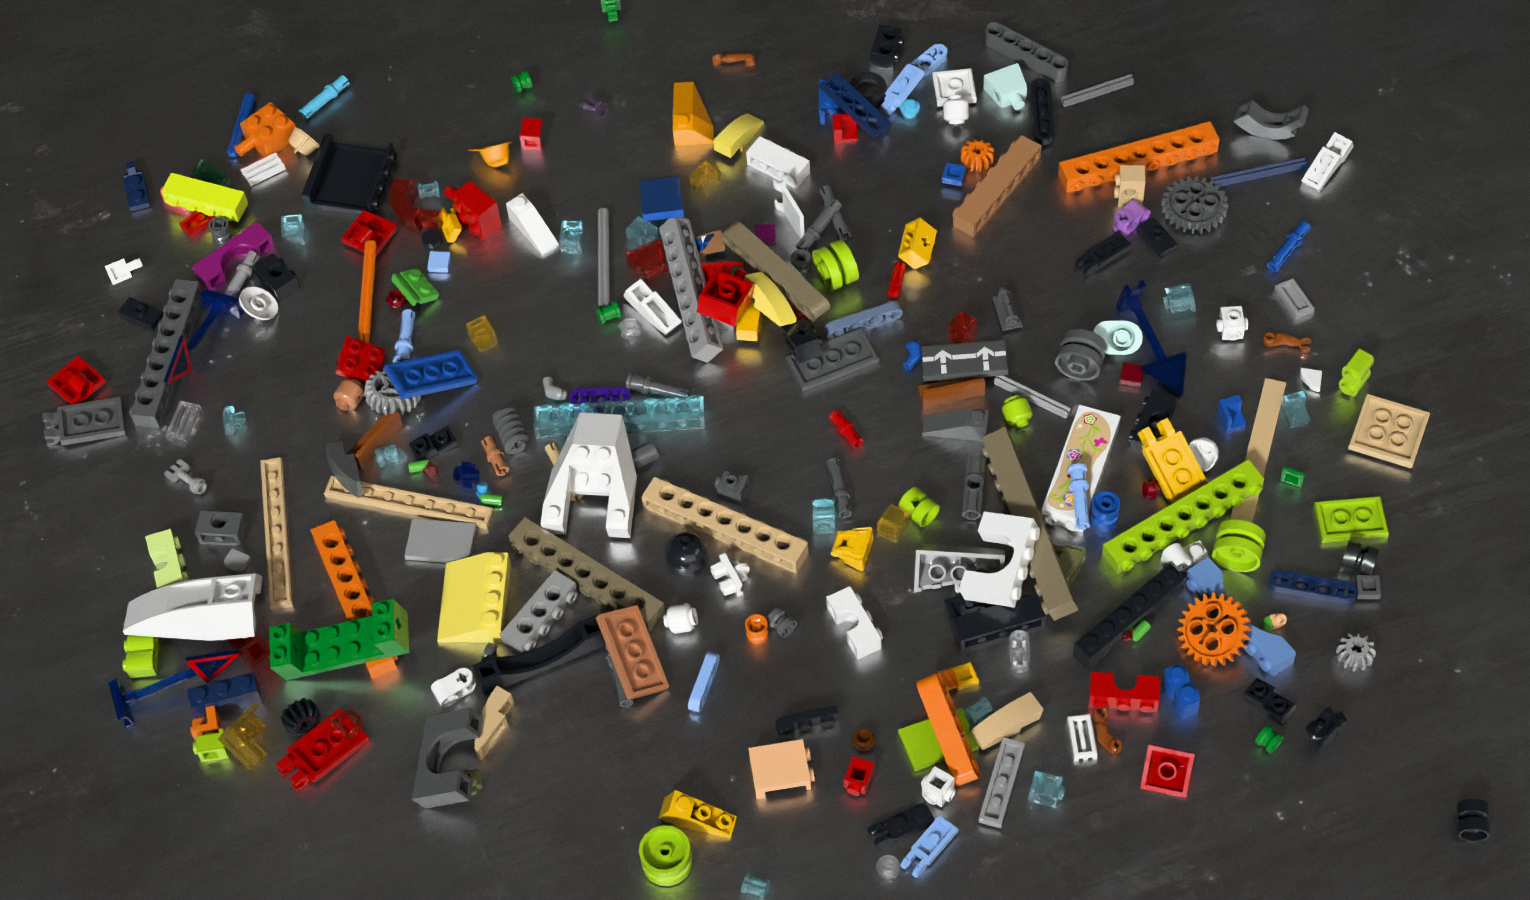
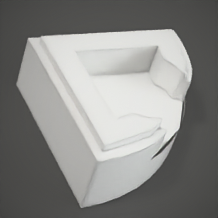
(1311, 378)

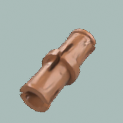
(495, 456)

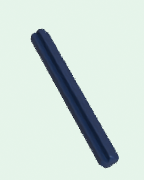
(1260, 172)

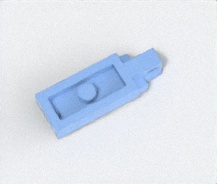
(901, 88)

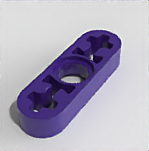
(594, 392)

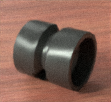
(1360, 557)

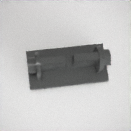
(1007, 310)

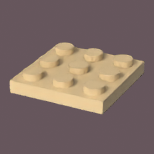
(1389, 431)

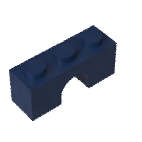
(239, 690)

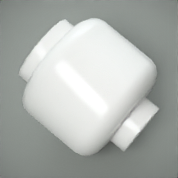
(956, 110)
(680, 618)

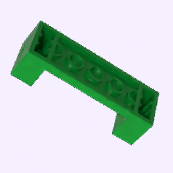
(340, 645)

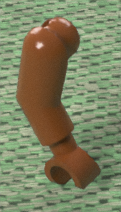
(749, 58)
(1278, 339)
(1104, 738)

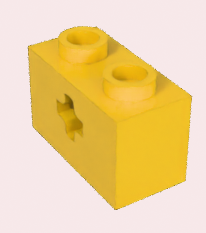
(917, 243)

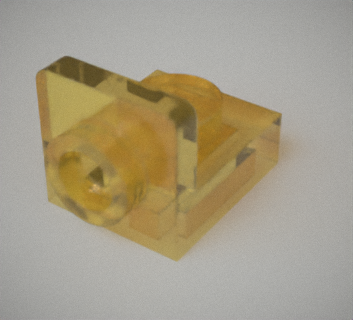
(702, 175)

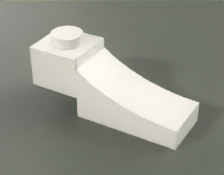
(1327, 161)

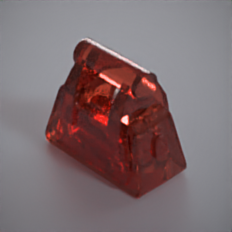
(647, 258)

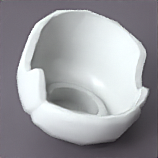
(1205, 452)

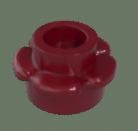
(396, 298)
(1150, 489)

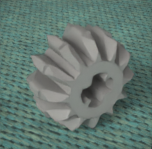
(1355, 652)

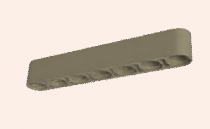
(765, 260)

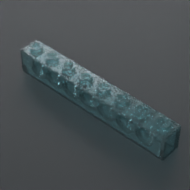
(651, 421)

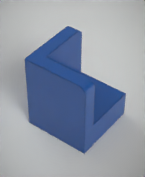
(1230, 413)

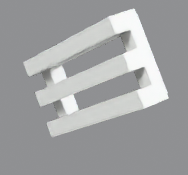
(261, 167)
(1084, 754)

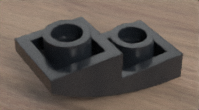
(430, 446)
(1268, 701)

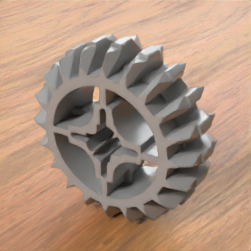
(383, 396)

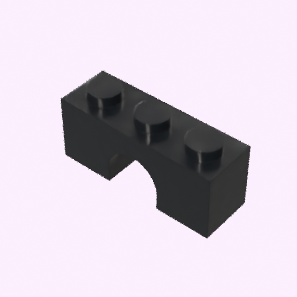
(1156, 408)

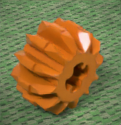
(977, 155)

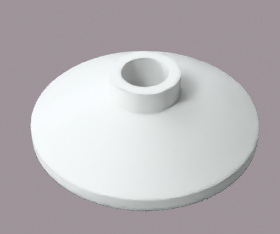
(258, 303)

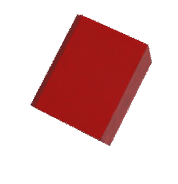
(1167, 770)

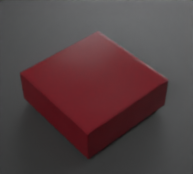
(1131, 375)

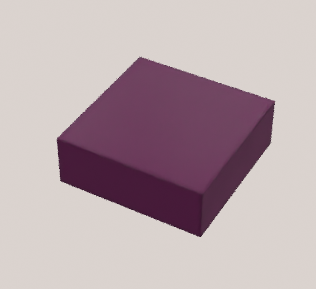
(766, 233)

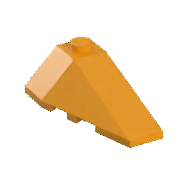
(690, 117)

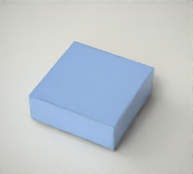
(439, 261)

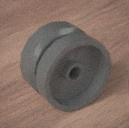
(1081, 354)

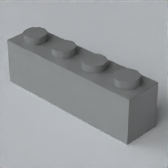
(946, 564)

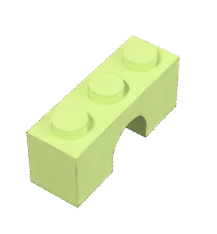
(164, 548)

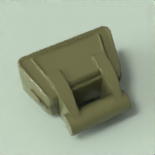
(1071, 560)

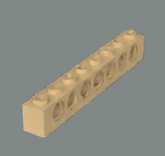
(790, 559)

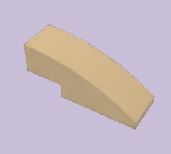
(493, 720)
(1007, 721)

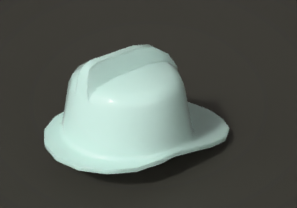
(1120, 336)

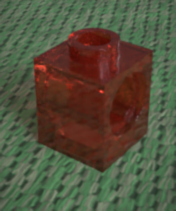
(962, 328)

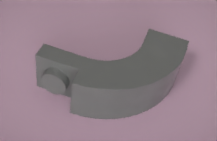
(1267, 124)

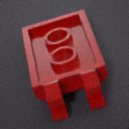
(320, 752)

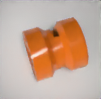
(756, 629)

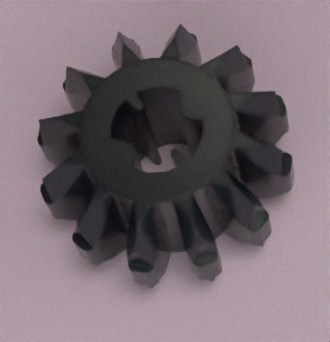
(300, 717)

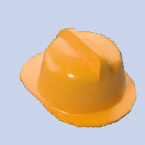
(494, 154)

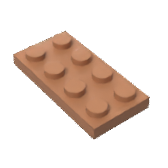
(632, 652)

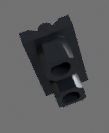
(1326, 726)

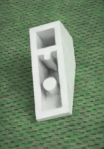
(531, 224)

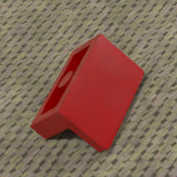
(725, 266)

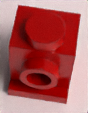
(861, 770)

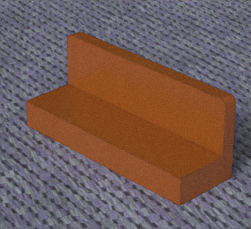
(951, 391)
(376, 436)

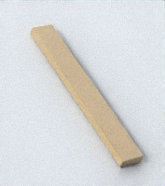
(1261, 440)
(413, 503)
(276, 534)

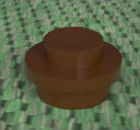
(863, 739)

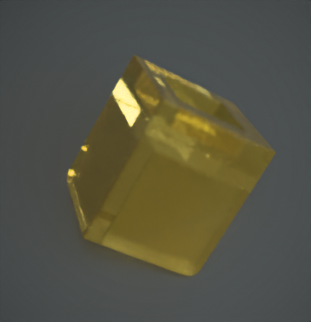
(482, 333)
(893, 523)

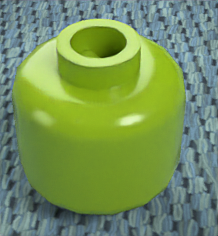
(1017, 411)

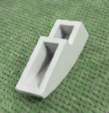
(652, 307)

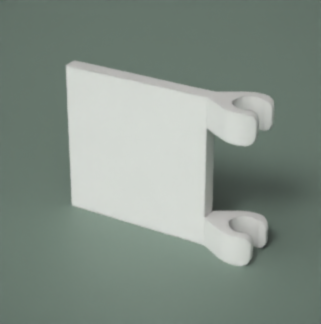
(789, 208)

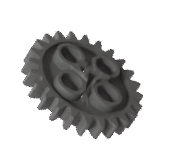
(1194, 204)

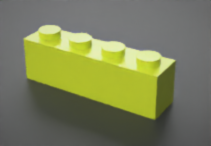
(204, 197)

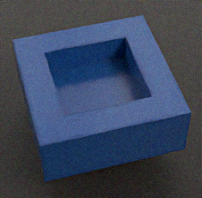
(954, 174)

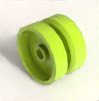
(835, 265)
(1239, 545)
(665, 855)

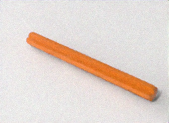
(367, 291)

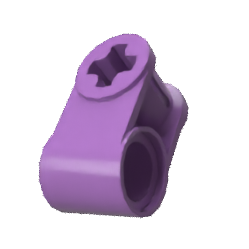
(1130, 217)

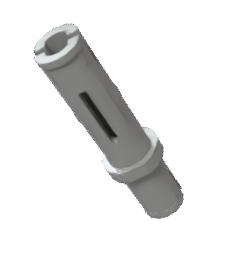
(243, 272)

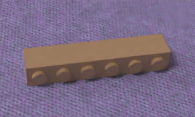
(996, 185)

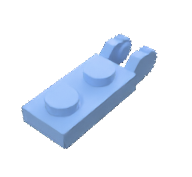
(930, 844)

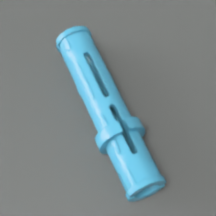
(330, 91)

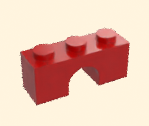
(1106, 694)

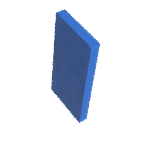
(661, 198)
(430, 374)

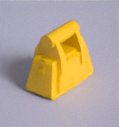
(857, 546)

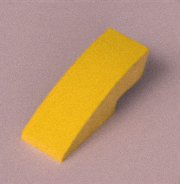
(749, 323)

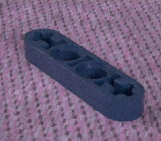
(1312, 590)

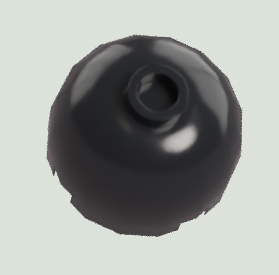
(686, 553)

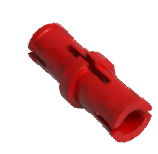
(846, 429)

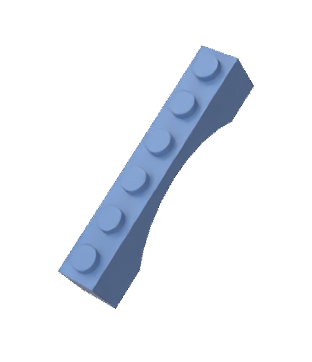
(1269, 649)

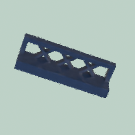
(853, 99)

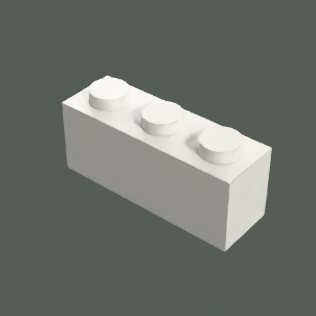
(778, 162)

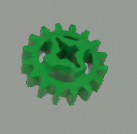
(611, 7)

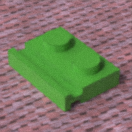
(415, 286)

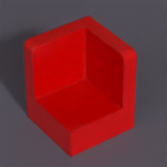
(844, 128)
(531, 133)

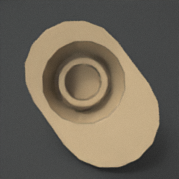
(302, 142)

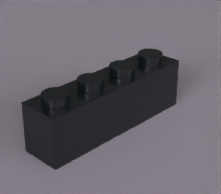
(997, 622)

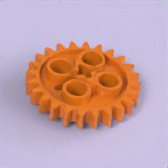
(1227, 643)

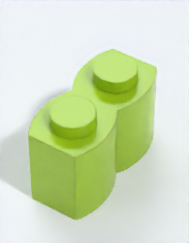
(1356, 372)
(141, 656)

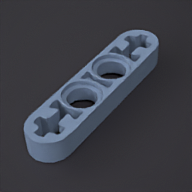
(882, 315)

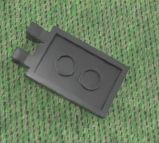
(85, 422)

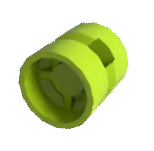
(919, 506)

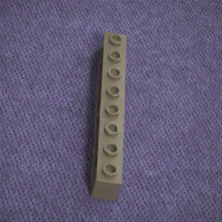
(529, 532)

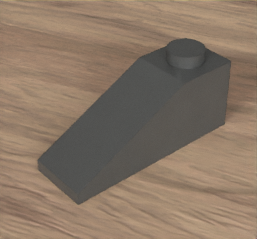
(957, 424)

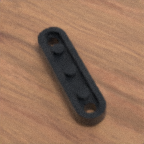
(1042, 111)

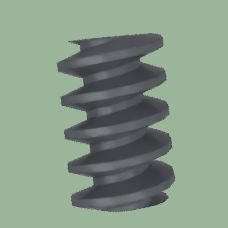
(510, 430)

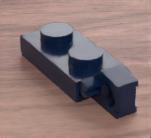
(135, 188)

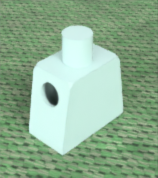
(1007, 86)

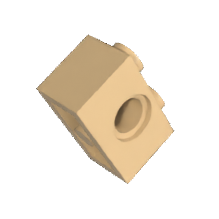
(1130, 184)

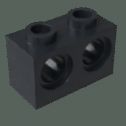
(886, 47)

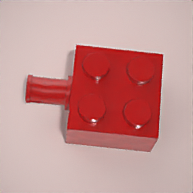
(475, 209)
(726, 296)

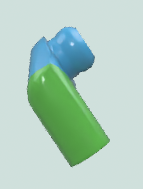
(486, 496)

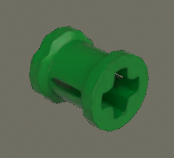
(608, 312)

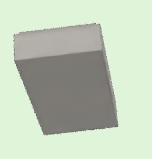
(1294, 298)

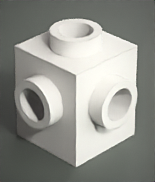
(1232, 323)
(938, 787)

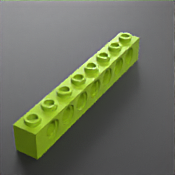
(1188, 506)

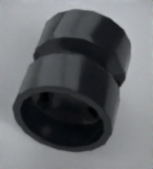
(1473, 820)

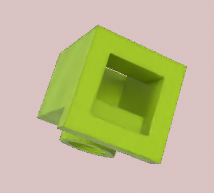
(209, 747)

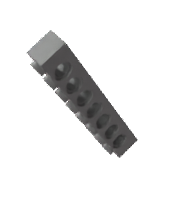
(176, 322)

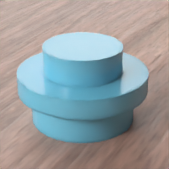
(910, 108)

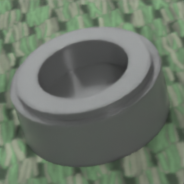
(489, 651)

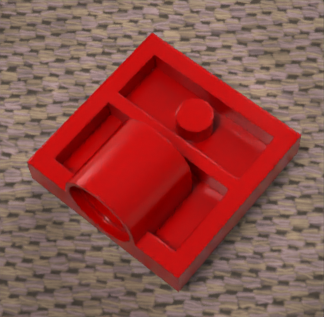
(369, 227)
(359, 359)
(76, 381)

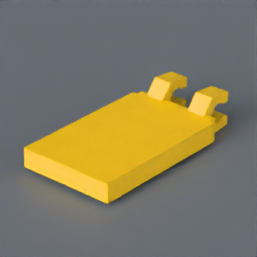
(1171, 461)

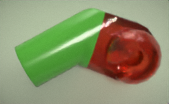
(424, 466)
(1137, 633)

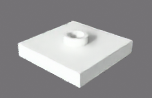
(954, 83)

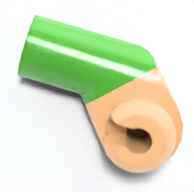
(1273, 622)

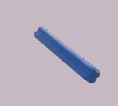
(244, 113)

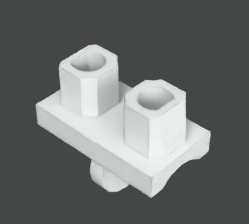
(725, 568)

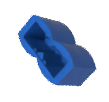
(1182, 692)

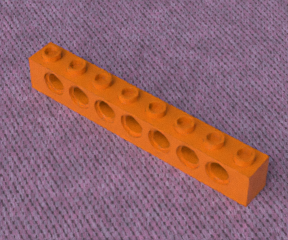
(1151, 152)
(325, 537)

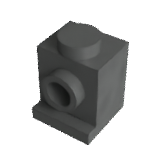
(732, 487)

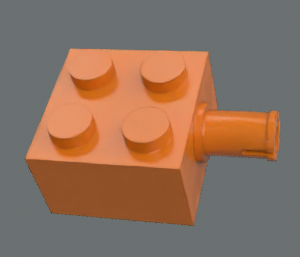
(266, 131)

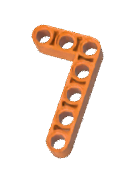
(947, 725)

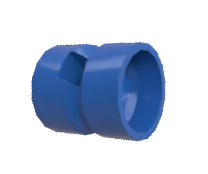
(1105, 511)

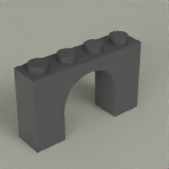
(440, 734)

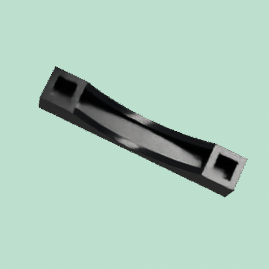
(1101, 638)
(507, 670)

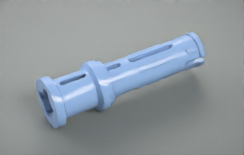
(404, 345)
(1079, 487)

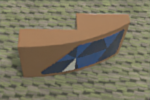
(709, 243)

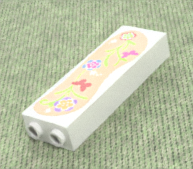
(1087, 443)

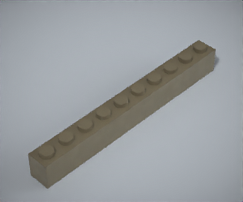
(1021, 502)

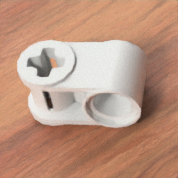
(452, 689)

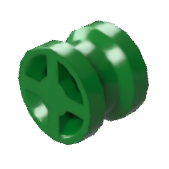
(521, 81)
(1269, 739)

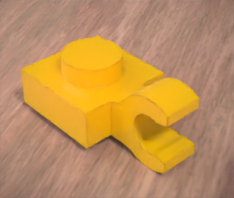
(451, 225)

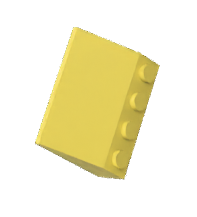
(475, 599)

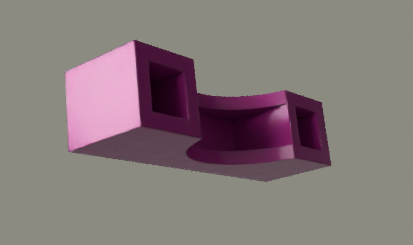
(212, 268)

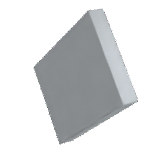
(439, 540)

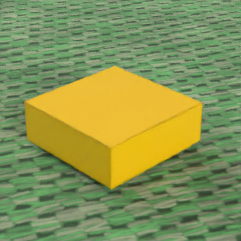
(966, 676)

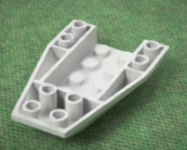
(197, 609)

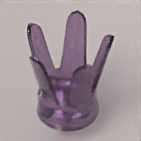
(597, 105)

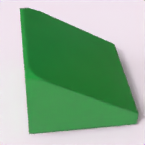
(1292, 477)

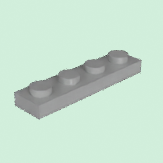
(1001, 782)

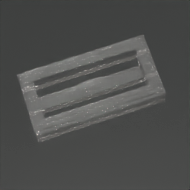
(190, 424)

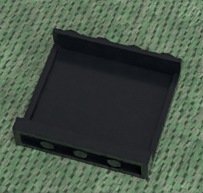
(348, 177)

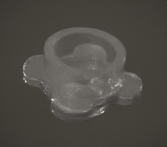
(629, 323)

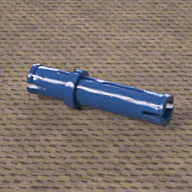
(1293, 240)

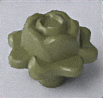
(477, 779)

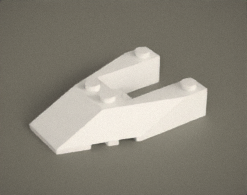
(593, 463)

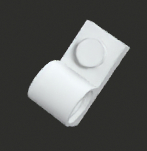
(1184, 557)

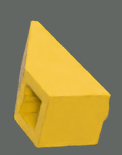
(696, 815)

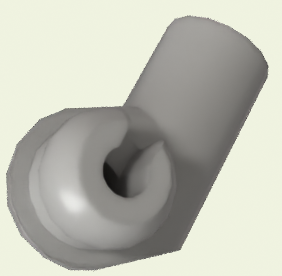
(553, 392)

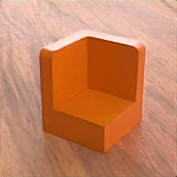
(206, 724)

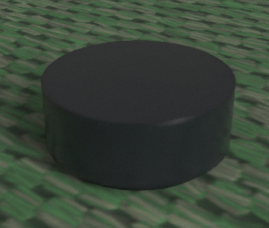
(432, 238)

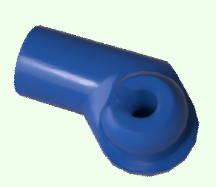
(915, 354)

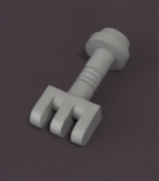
(197, 485)

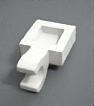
(120, 270)

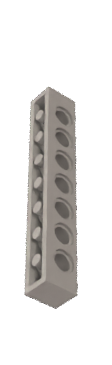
(688, 283)

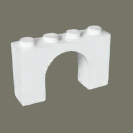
(1005, 585)

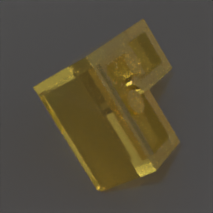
(239, 738)

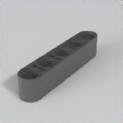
(1026, 52)

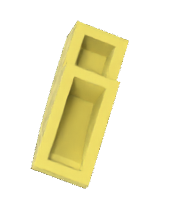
(737, 134)
(770, 299)

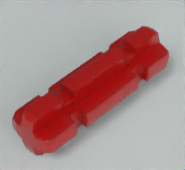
(896, 280)

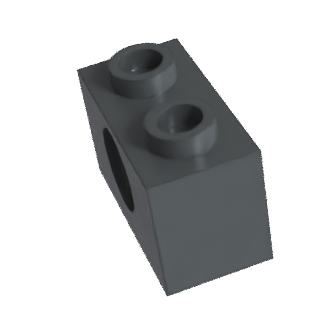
(230, 534)

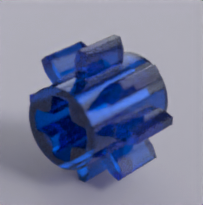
(466, 474)

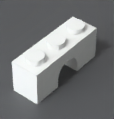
(847, 606)

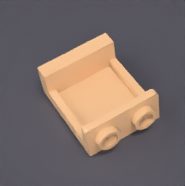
(780, 767)

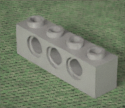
(554, 586)

